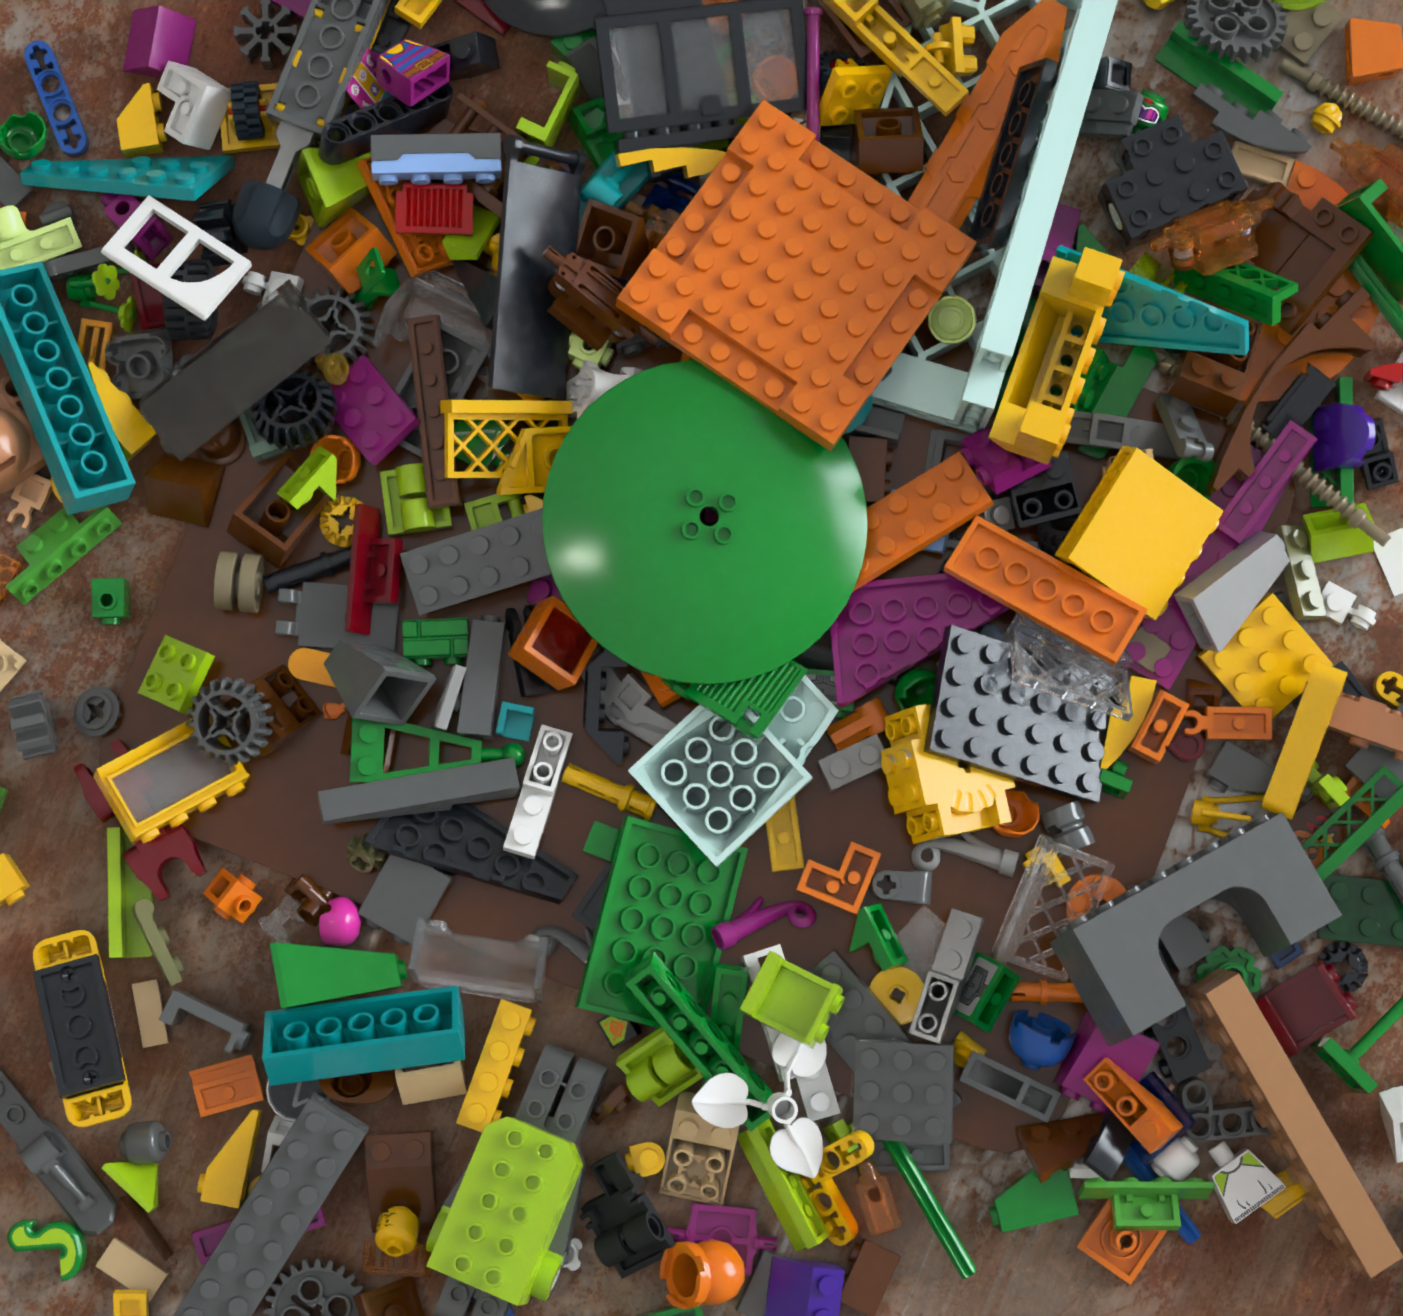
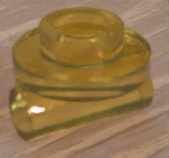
(333, 367)

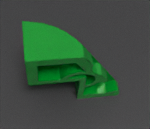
(590, 128)

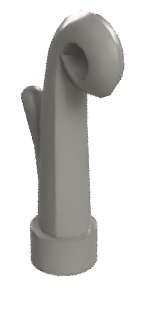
(971, 849)

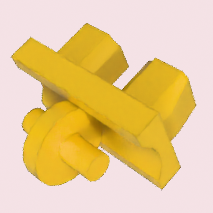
(948, 47)

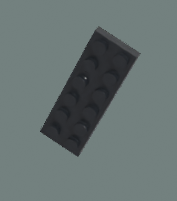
(1011, 155)

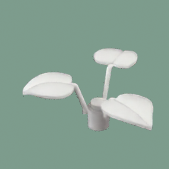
(796, 1146)

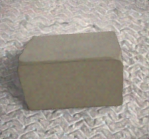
(1154, 648)

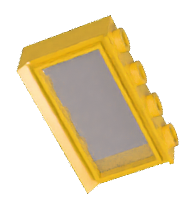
(166, 782)

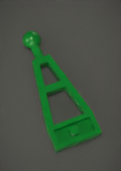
(368, 750)

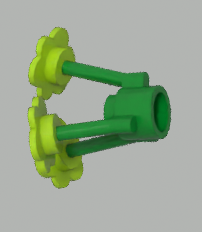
(104, 283)

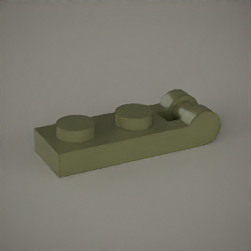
(157, 940)

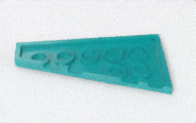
(141, 176)
(1165, 318)

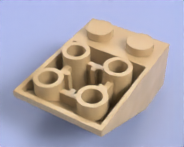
(697, 1156)

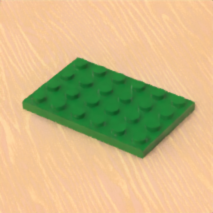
(659, 901)

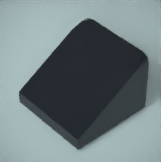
(1113, 74)

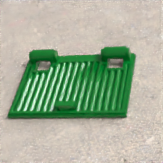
(761, 694)

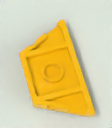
(531, 460)

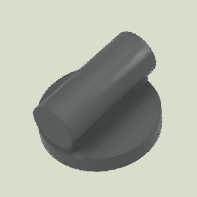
(56, 212)

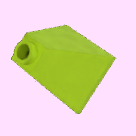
(330, 187)

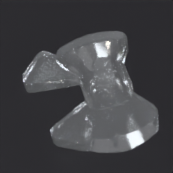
(273, 924)

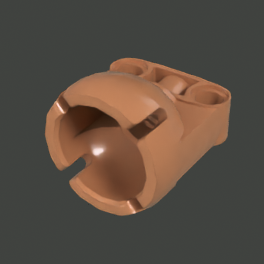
(18, 445)

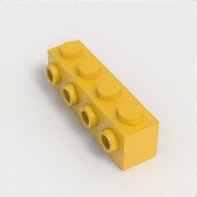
(495, 1065)

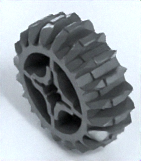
(345, 334)
(211, 703)

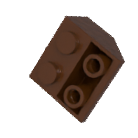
(289, 706)

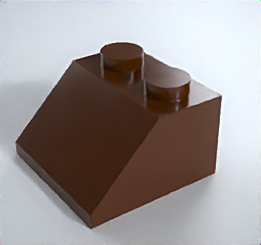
(889, 140)
(612, 239)

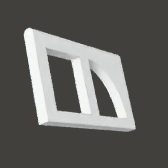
(197, 297)

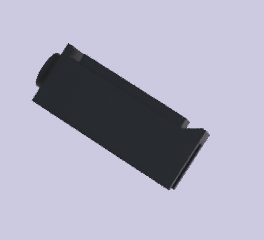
(1298, 401)

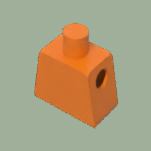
(1372, 50)

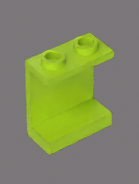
(563, 77)

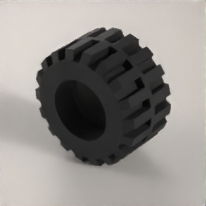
(179, 321)

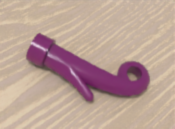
(728, 933)

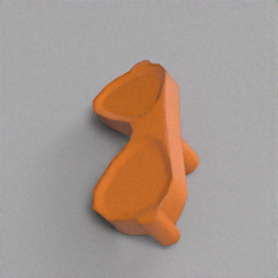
(333, 710)

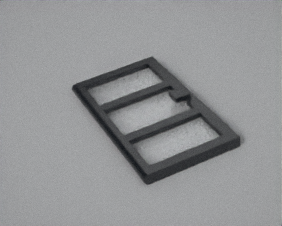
(701, 63)

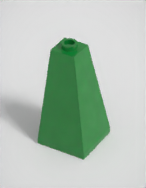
(325, 974)

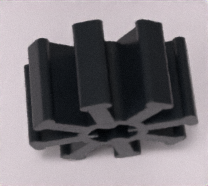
(216, 220)

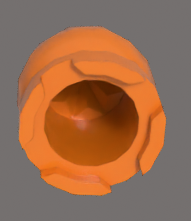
(701, 1273)

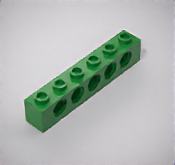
(694, 1030)

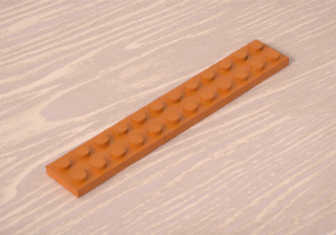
(903, 526)

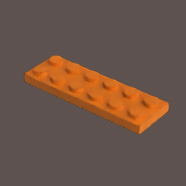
(1045, 590)

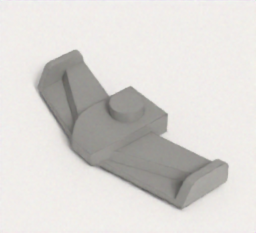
(628, 707)

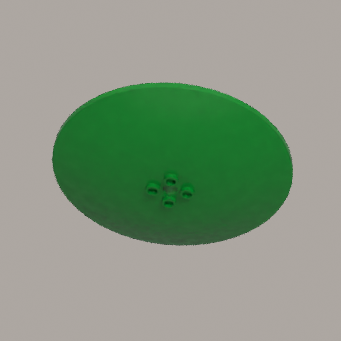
(688, 594)

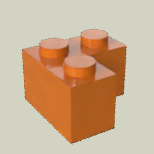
(844, 887)

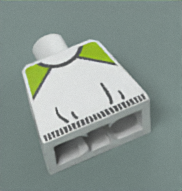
(1241, 1181)

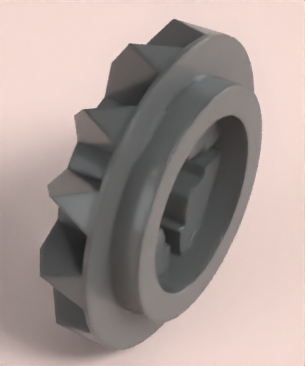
(85, 714)

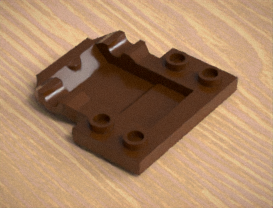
(1304, 248)

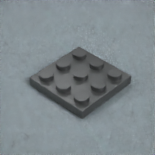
(904, 1090)

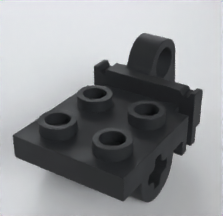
(625, 1223)

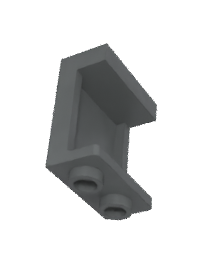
(403, 894)
(182, 1002)

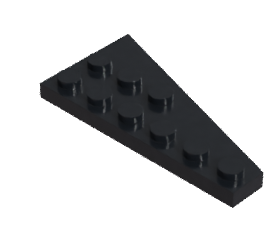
(470, 846)

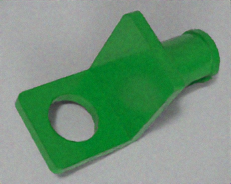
(375, 280)

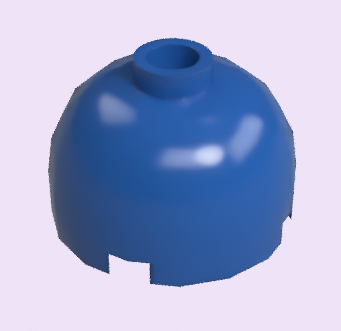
(1039, 1040)

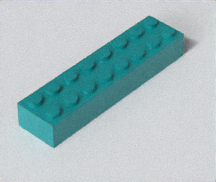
(59, 393)

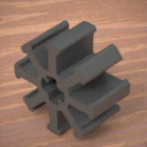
(254, 35)
(33, 724)

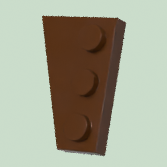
(1058, 1142)

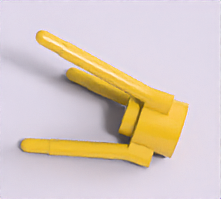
(1206, 813)

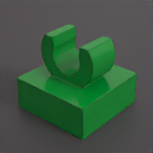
(1114, 781)

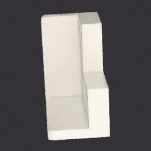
(197, 107)

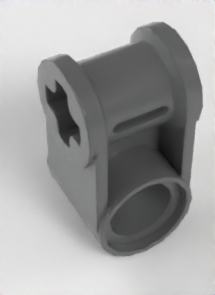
(908, 886)

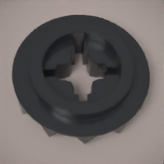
(1355, 959)

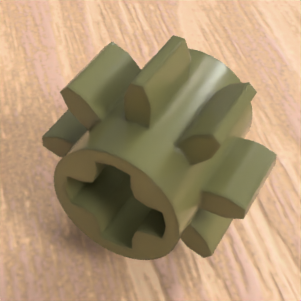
(363, 858)

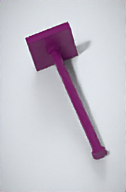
(813, 68)

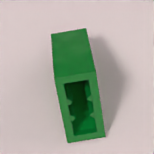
(1032, 1203)

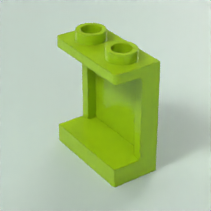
(792, 1001)

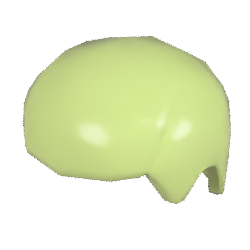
(952, 320)

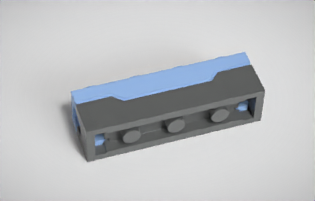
(436, 158)

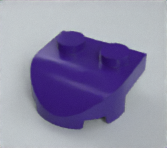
(1342, 436)

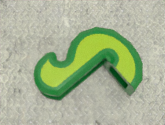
(54, 1235)

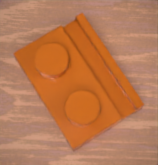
(227, 1085)

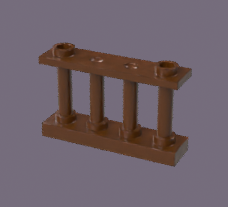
(487, 192)

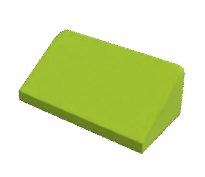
(470, 247)

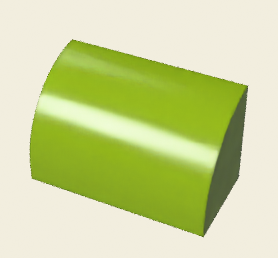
(1333, 537)

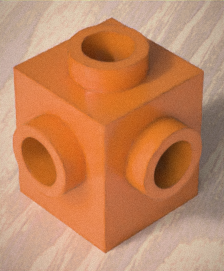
(233, 895)

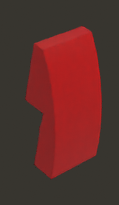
(1385, 376)

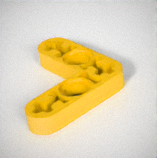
(828, 1186)

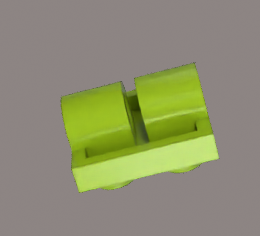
(407, 502)
(176, 674)
(657, 1068)

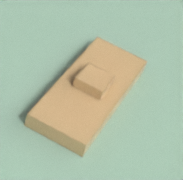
(149, 1009)

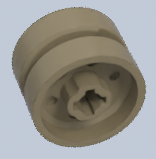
(238, 582)

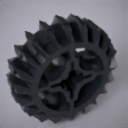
(292, 419)

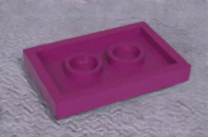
(372, 411)

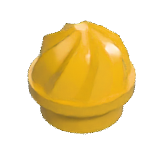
(1326, 118)

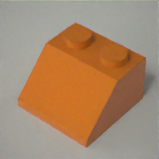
(345, 245)

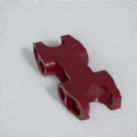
(149, 858)

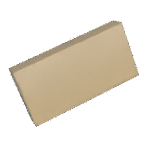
(1262, 165)
(131, 1268)

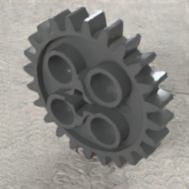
(1237, 27)
(331, 1284)

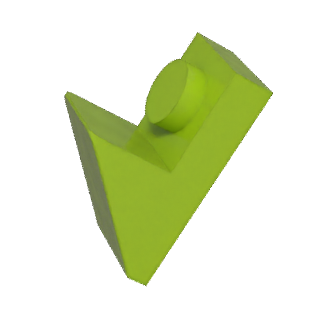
(316, 472)

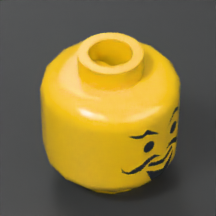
(397, 1231)

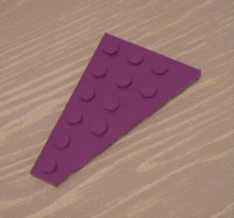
(898, 625)

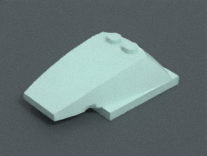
(726, 783)

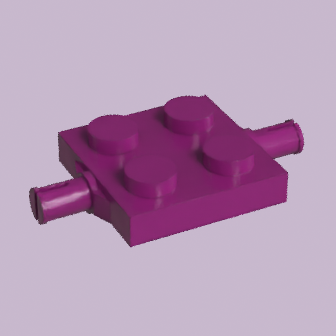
(727, 1225)

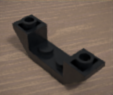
(609, 739)

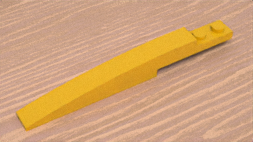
(900, 52)

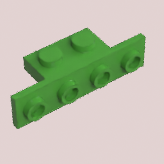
(57, 547)
(1145, 1203)

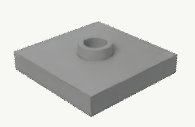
(449, 699)

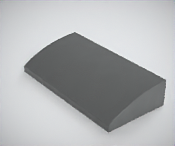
(463, 361)

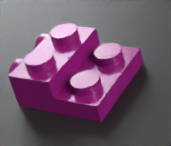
(997, 466)

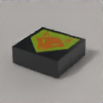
(618, 1030)

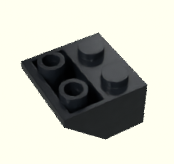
(1046, 495)

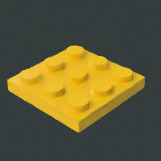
(1266, 658)

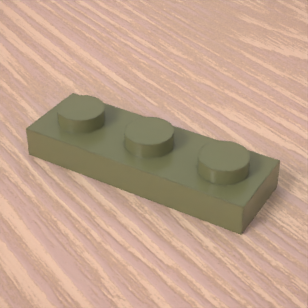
(1301, 574)

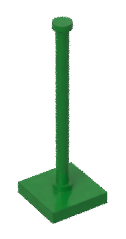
(1346, 1062)

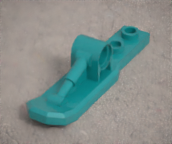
(613, 184)

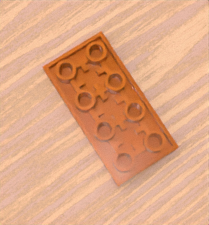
(418, 251)

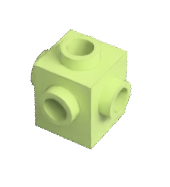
(578, 352)

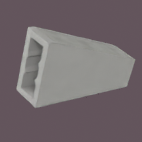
(1231, 589)

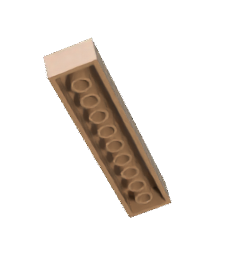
(1293, 1122)

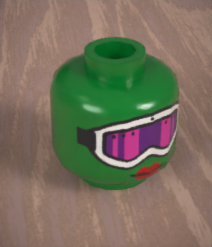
(1152, 111)

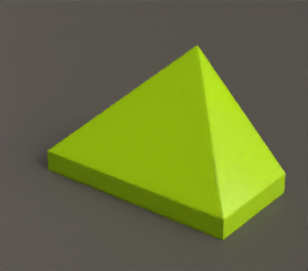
(137, 1181)

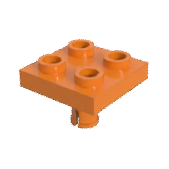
(1118, 1250)

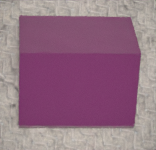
(156, 38)

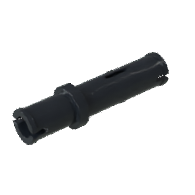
(308, 570)

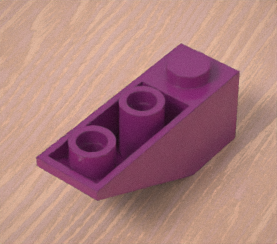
(1061, 233)

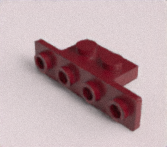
(373, 570)

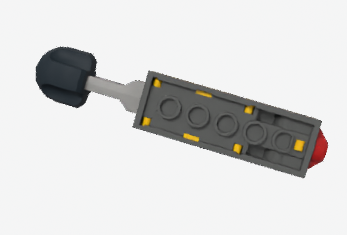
(306, 99)

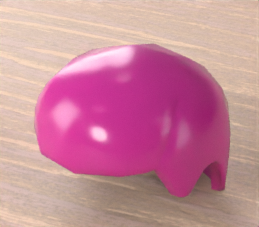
(341, 923)

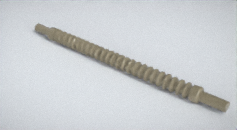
(1315, 81)
(1356, 517)

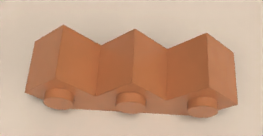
(1368, 723)

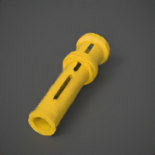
(623, 796)

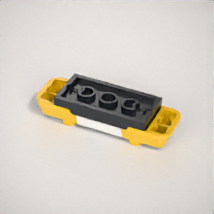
(81, 1029)

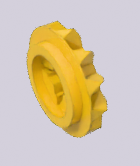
(330, 526)

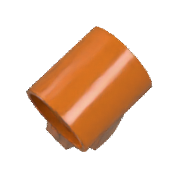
(860, 725)

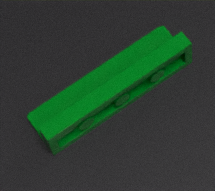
(1234, 79)

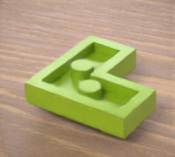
(1327, 788)

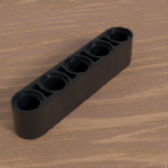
(352, 133)

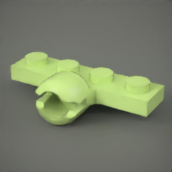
(25, 247)

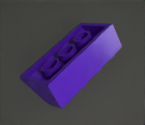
(803, 1288)

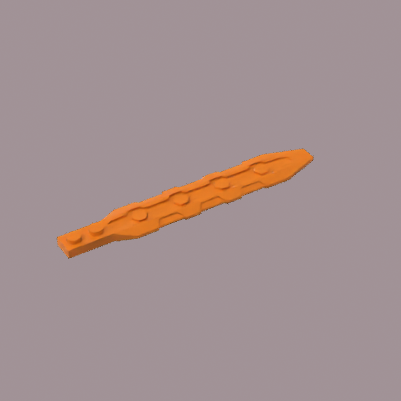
(961, 163)

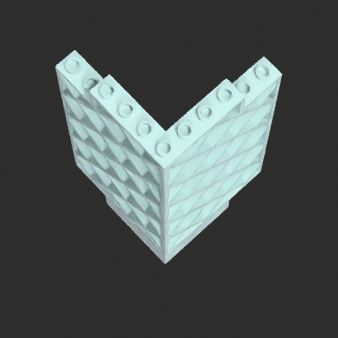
(969, 398)

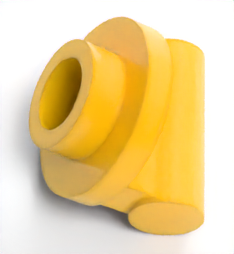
(963, 1047)

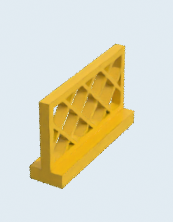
(497, 411)

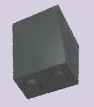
(377, 682)

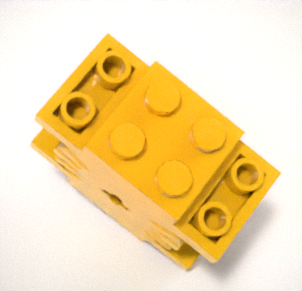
(935, 792)

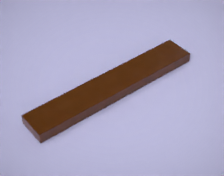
(430, 388)

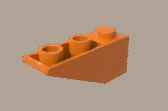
(1133, 1105)

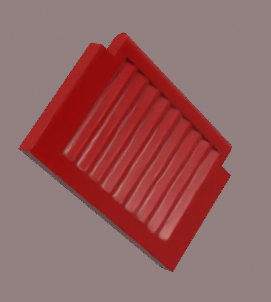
(434, 209)

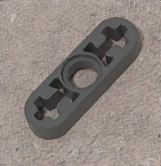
(79, 263)

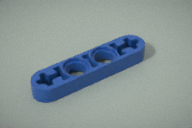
(57, 98)

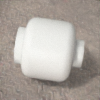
(1177, 1159)

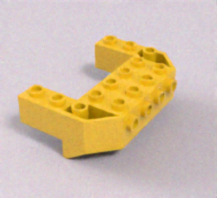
(1071, 297)

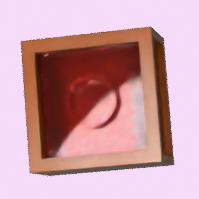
(553, 644)

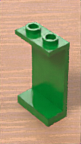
(1385, 249)

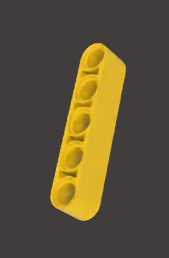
(1304, 740)

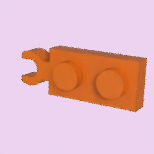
(1232, 723)

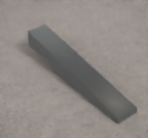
(420, 792)

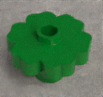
(1233, 960)

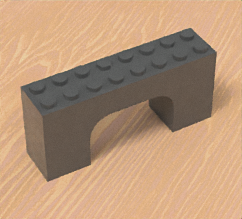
(1115, 947)

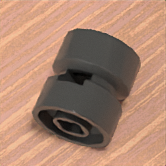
(1067, 826)

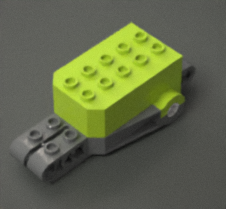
(519, 1198)

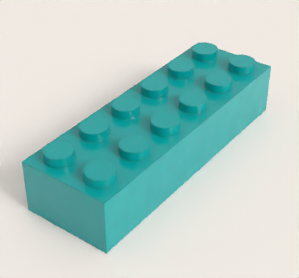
(364, 1035)

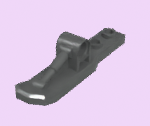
(56, 1162)

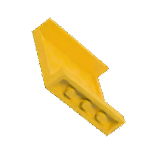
(1140, 531)

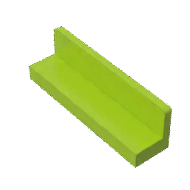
(123, 892)
(783, 1190)

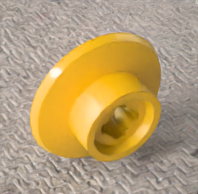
(906, 981)

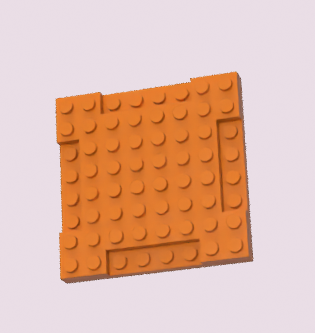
(795, 276)

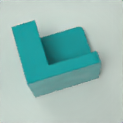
(515, 721)

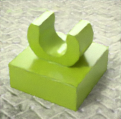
(838, 1130)

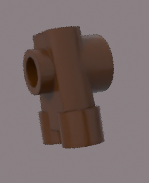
(312, 899)

